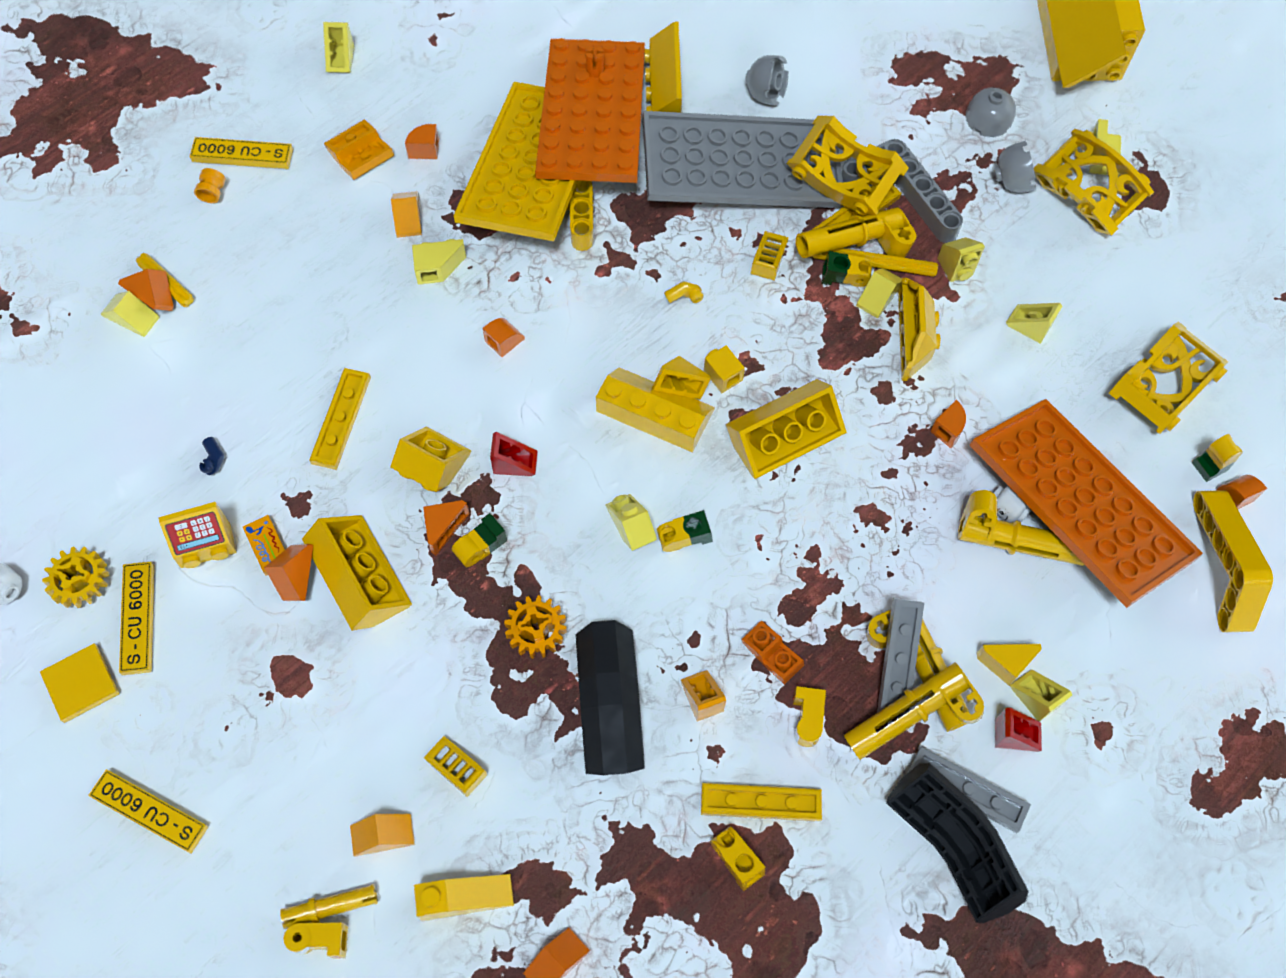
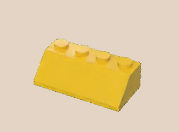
(664, 70)
(660, 414)
(787, 427)
(356, 571)

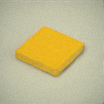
(79, 683)

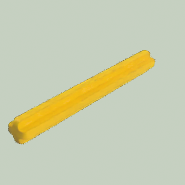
(891, 262)

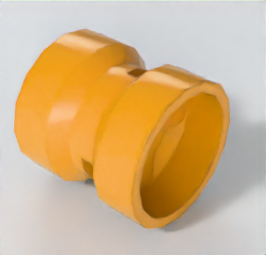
(209, 186)

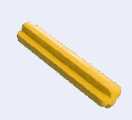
(177, 291)

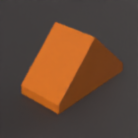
(150, 287)
(443, 521)
(291, 572)
(558, 957)

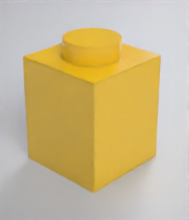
(724, 368)

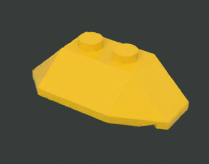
(916, 327)

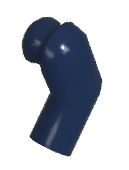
(215, 457)

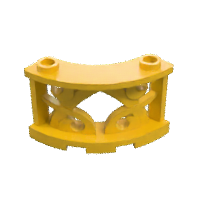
(838, 136)
(1054, 177)
(1169, 346)

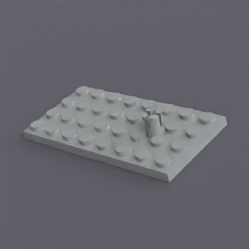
(728, 159)

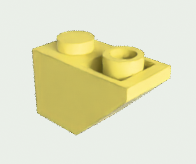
(960, 258)
(437, 260)
(631, 521)

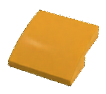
(359, 149)

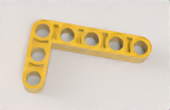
(581, 223)
(1241, 557)

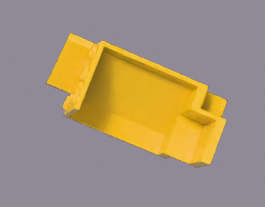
(1090, 38)

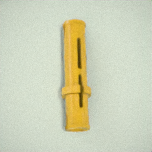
(328, 906)

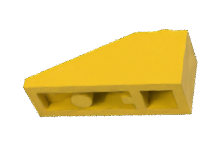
(462, 896)

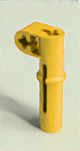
(888, 226)
(1008, 535)
(930, 654)
(945, 687)

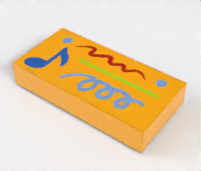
(264, 540)

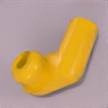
(684, 289)

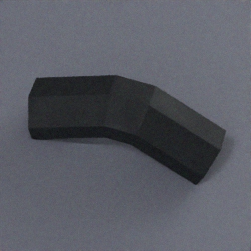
(609, 699)
(962, 839)

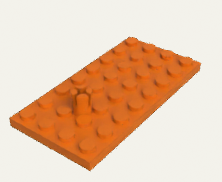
(591, 111)
(1086, 502)

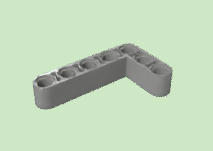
(920, 191)

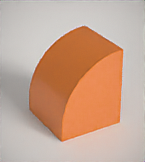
(423, 142)
(502, 336)
(950, 424)
(1244, 489)

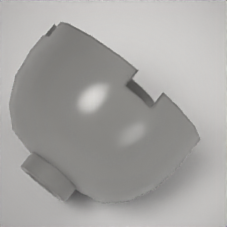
(768, 79)
(991, 112)
(1016, 169)

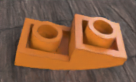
(772, 652)

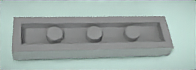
(900, 651)
(993, 801)

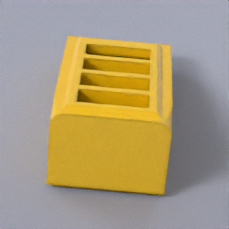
(765, 269)
(471, 782)

